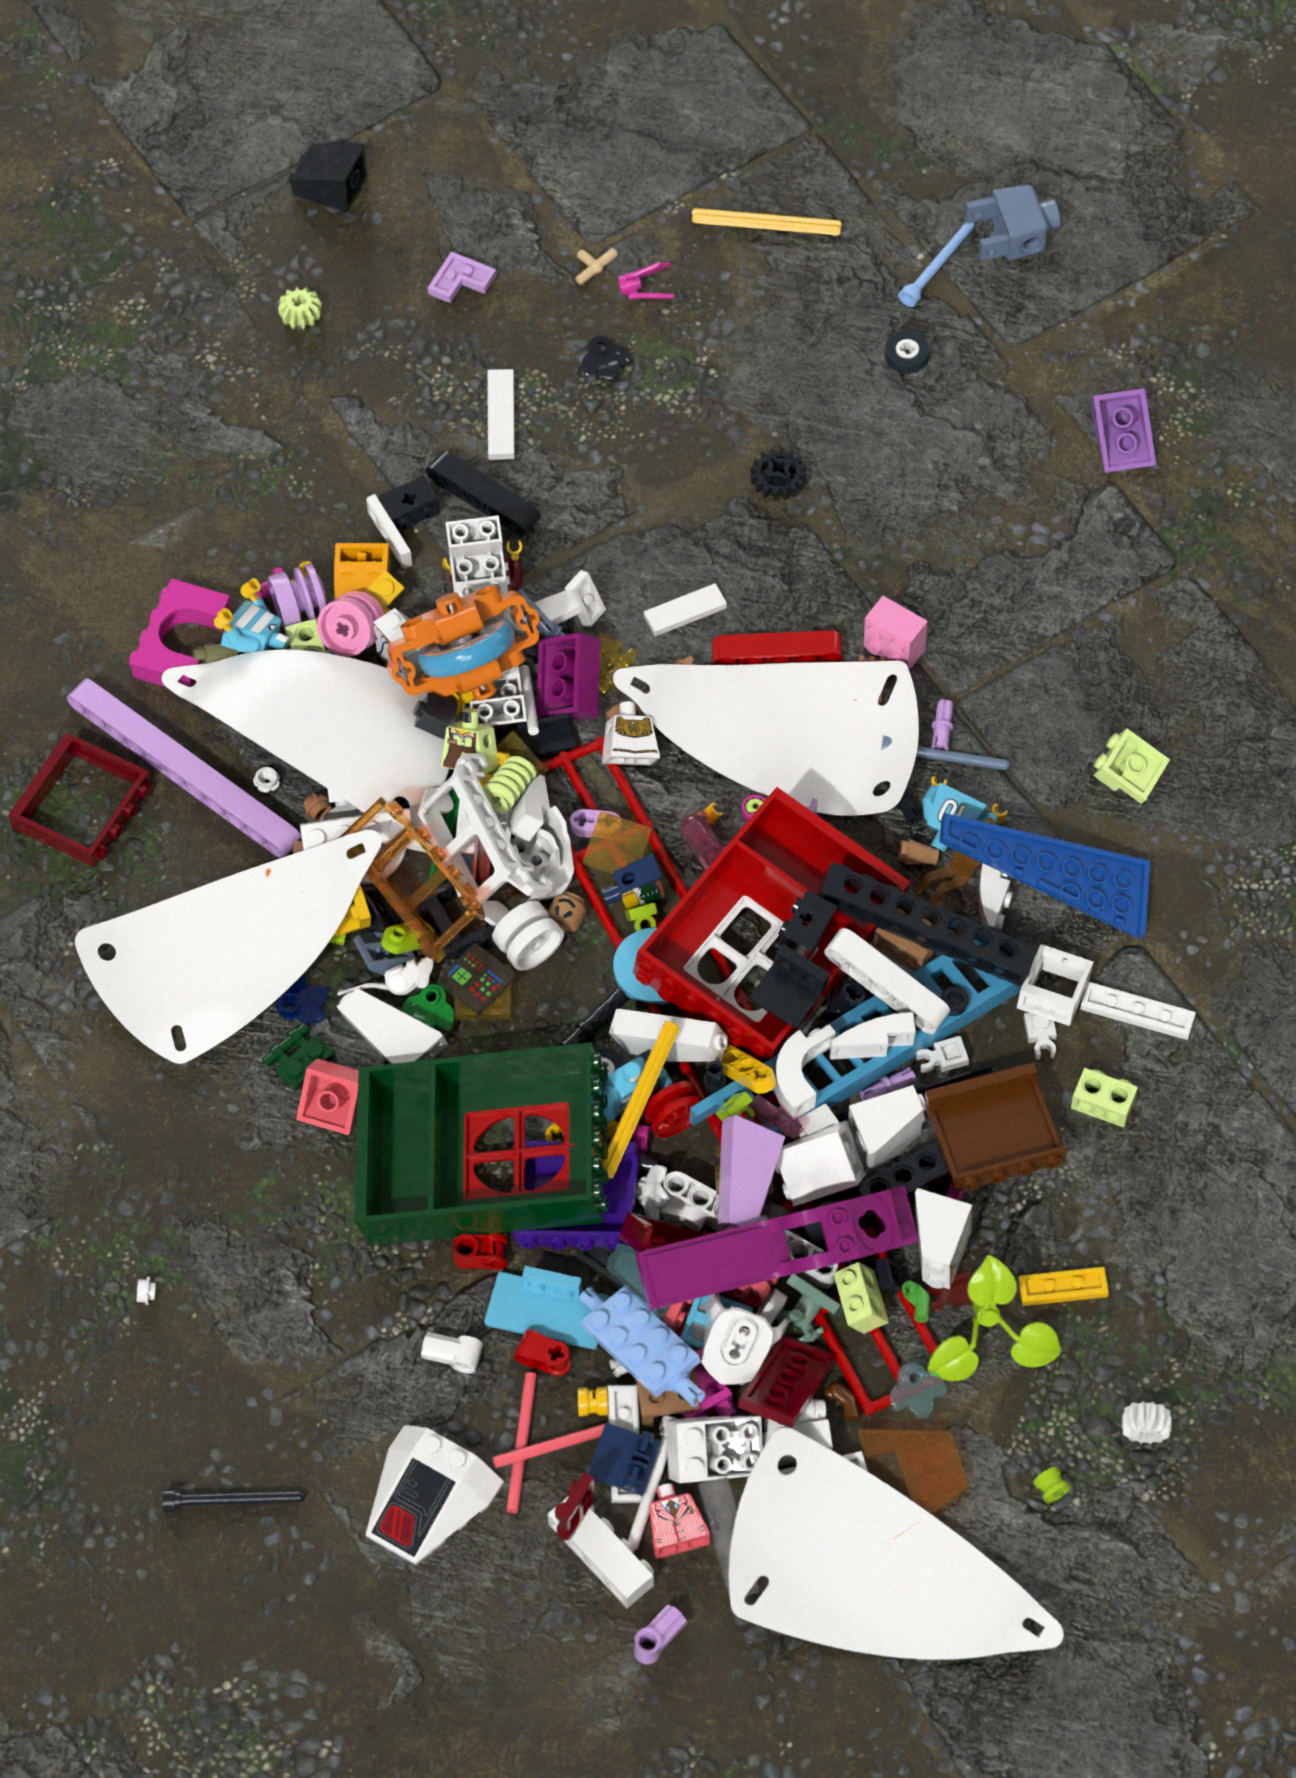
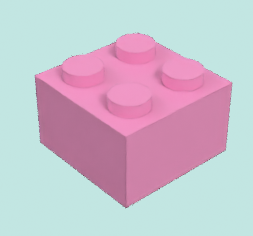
(895, 632)

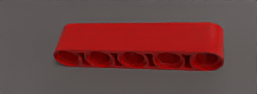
(777, 648)

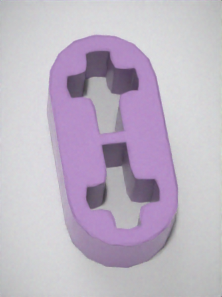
(591, 818)

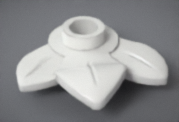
(651, 1193)

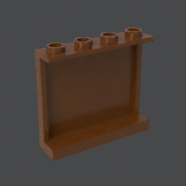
(994, 1127)

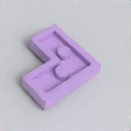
(457, 272)

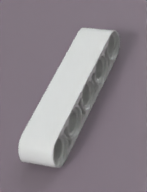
(886, 980)

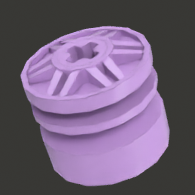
(297, 596)

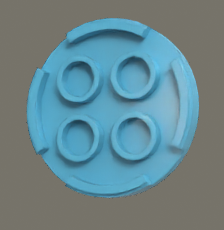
(623, 969)

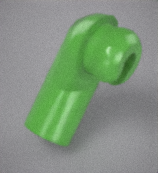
(919, 1299)

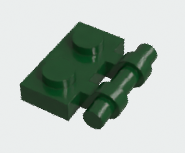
(293, 1068)

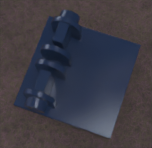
(624, 1458)

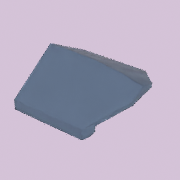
(376, 956)

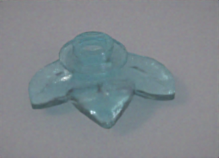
(918, 1394)

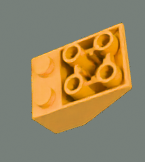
(359, 566)

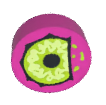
(750, 805)

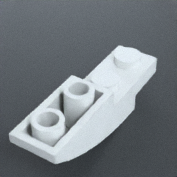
(993, 896)

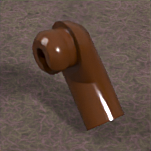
(838, 1392)

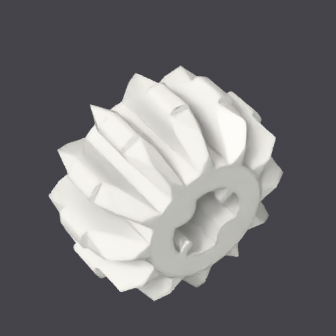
(1146, 1422)

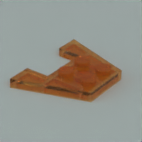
(926, 1463)

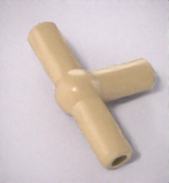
(595, 265)

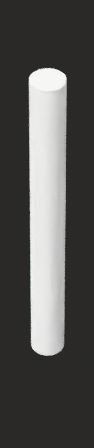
(527, 692)

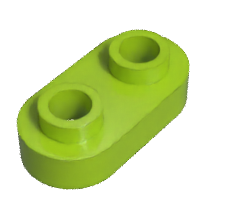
(400, 939)

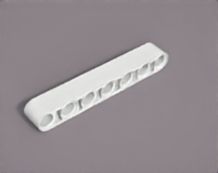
(694, 1190)

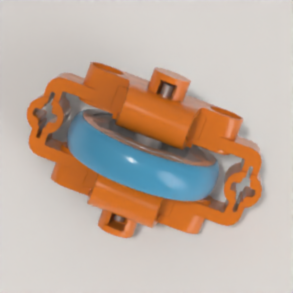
(464, 643)

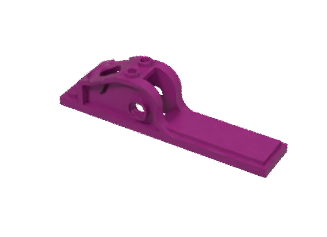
(761, 1252)

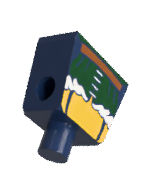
(637, 884)

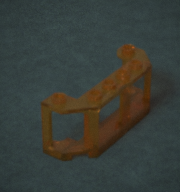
(407, 907)

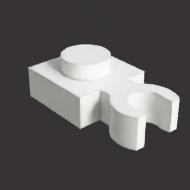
(1042, 1032)
(947, 1054)

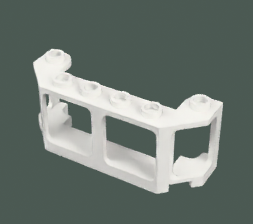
(489, 830)

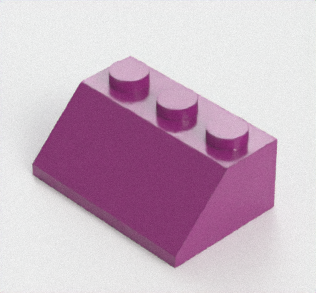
(568, 676)

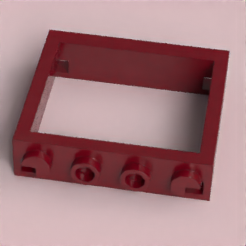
(47, 777)

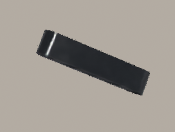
(483, 493)

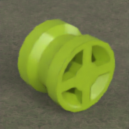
(1051, 1484)

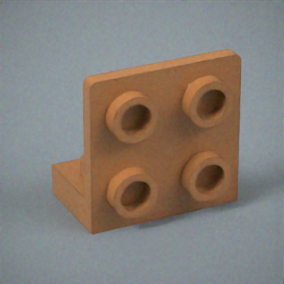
(902, 950)
(664, 1404)

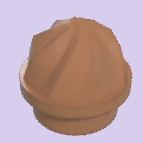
(316, 806)

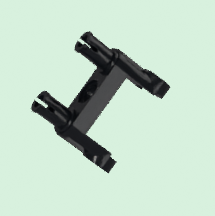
(433, 909)

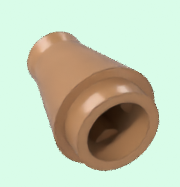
(916, 853)

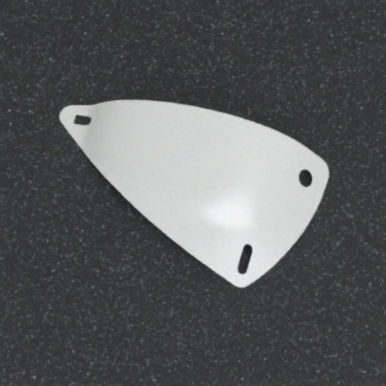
(790, 726)
(224, 947)
(852, 1587)

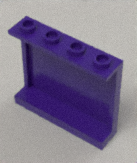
(621, 1200)

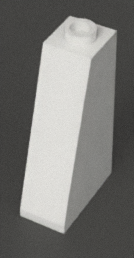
(390, 1031)
(695, 1041)

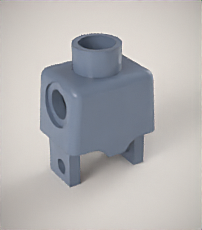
(1017, 220)

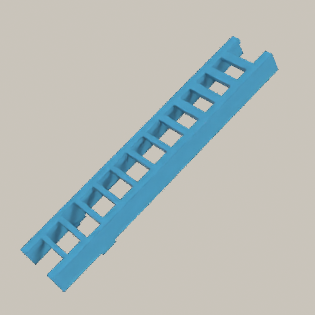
(877, 1067)

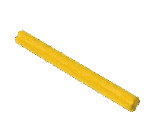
(766, 221)
(640, 1096)

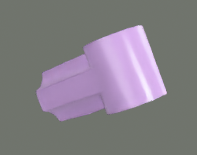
(659, 1633)

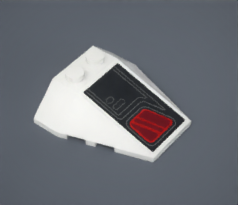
(427, 1493)

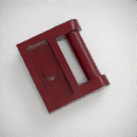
(573, 1511)

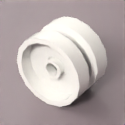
(528, 935)

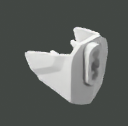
(549, 853)
(724, 1330)

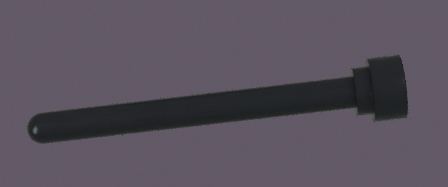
(175, 1500)

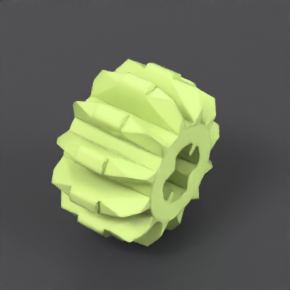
(300, 308)

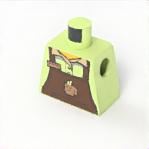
(470, 737)

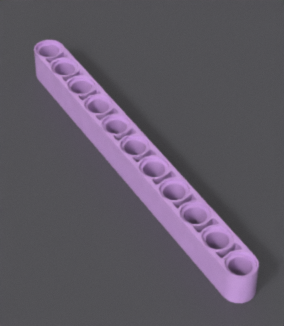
(184, 768)

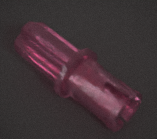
(775, 1116)

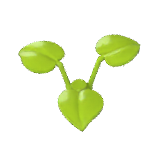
(992, 1285)

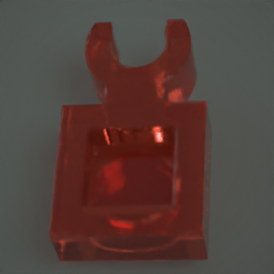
(956, 1295)

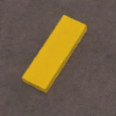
(1063, 1286)

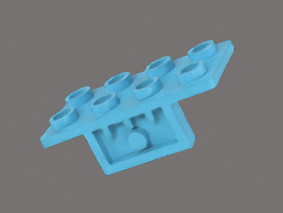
(540, 1303)

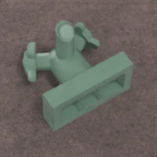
(807, 1308)

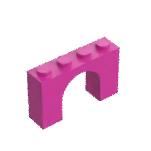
(177, 605)

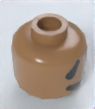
(568, 911)

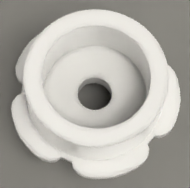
(263, 774)
(145, 1290)

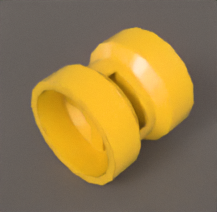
(592, 1401)

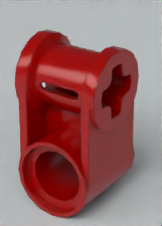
(482, 1251)
(538, 1351)

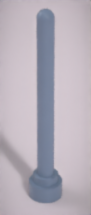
(956, 757)

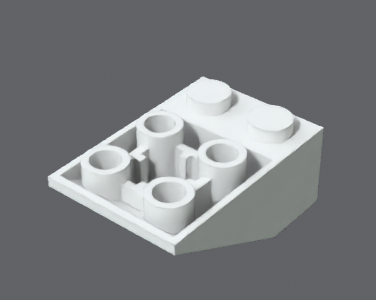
(712, 1447)

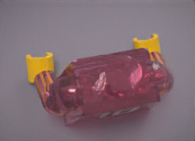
(700, 835)

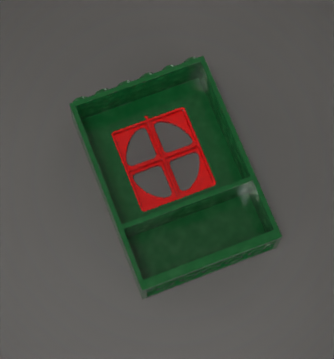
(422, 1132)

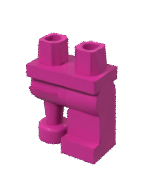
(717, 1396)

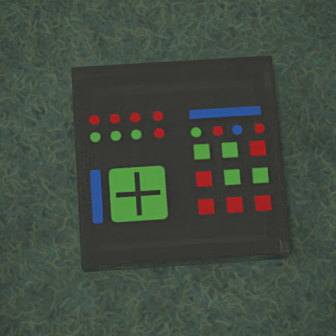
(477, 979)

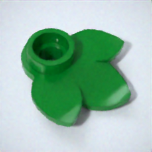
(430, 1013)

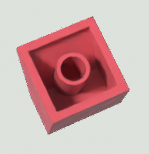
(329, 1097)

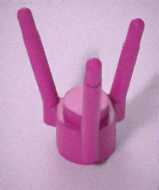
(630, 282)

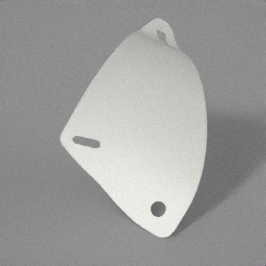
(326, 718)

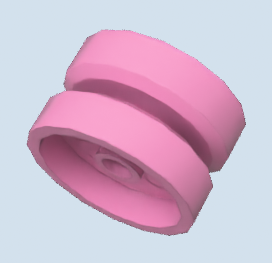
(348, 623)

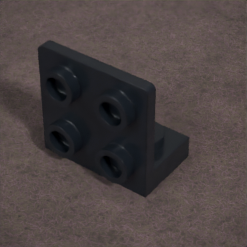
(790, 987)

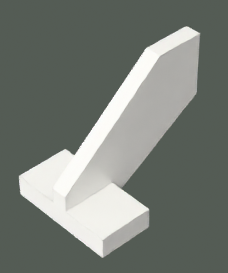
(578, 599)

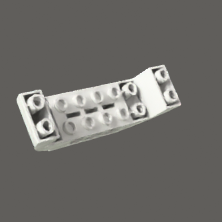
(476, 564)

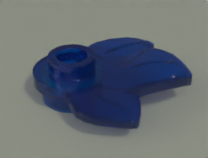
(306, 1002)

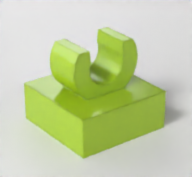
(642, 913)
(736, 1105)

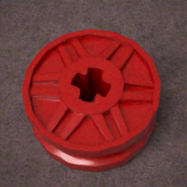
(670, 1109)

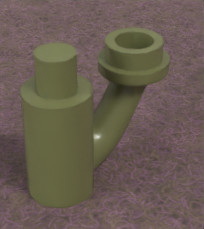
(212, 653)

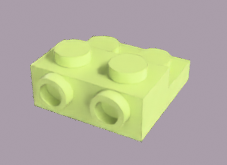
(1130, 765)

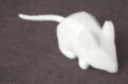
(402, 979)

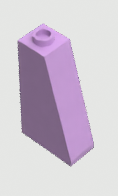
(746, 1170)

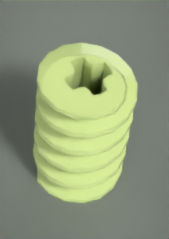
(509, 783)

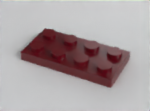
(787, 1381)

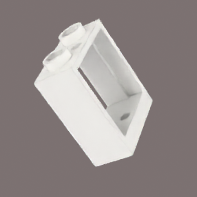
(1047, 1003)

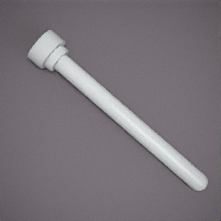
(652, 1485)

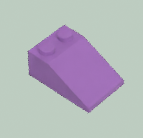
(1123, 430)

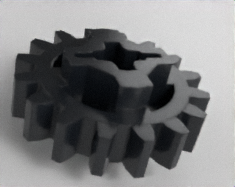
(778, 474)

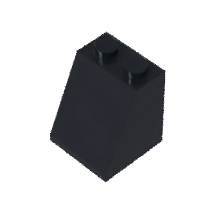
(330, 174)

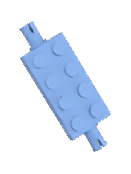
(641, 1343)

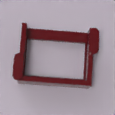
(648, 1233)

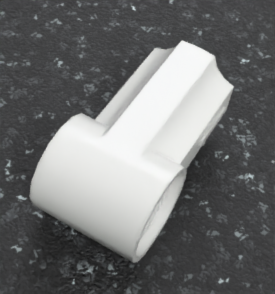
(459, 1353)

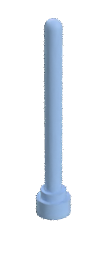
(912, 293)

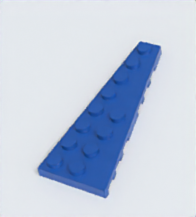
(1084, 877)

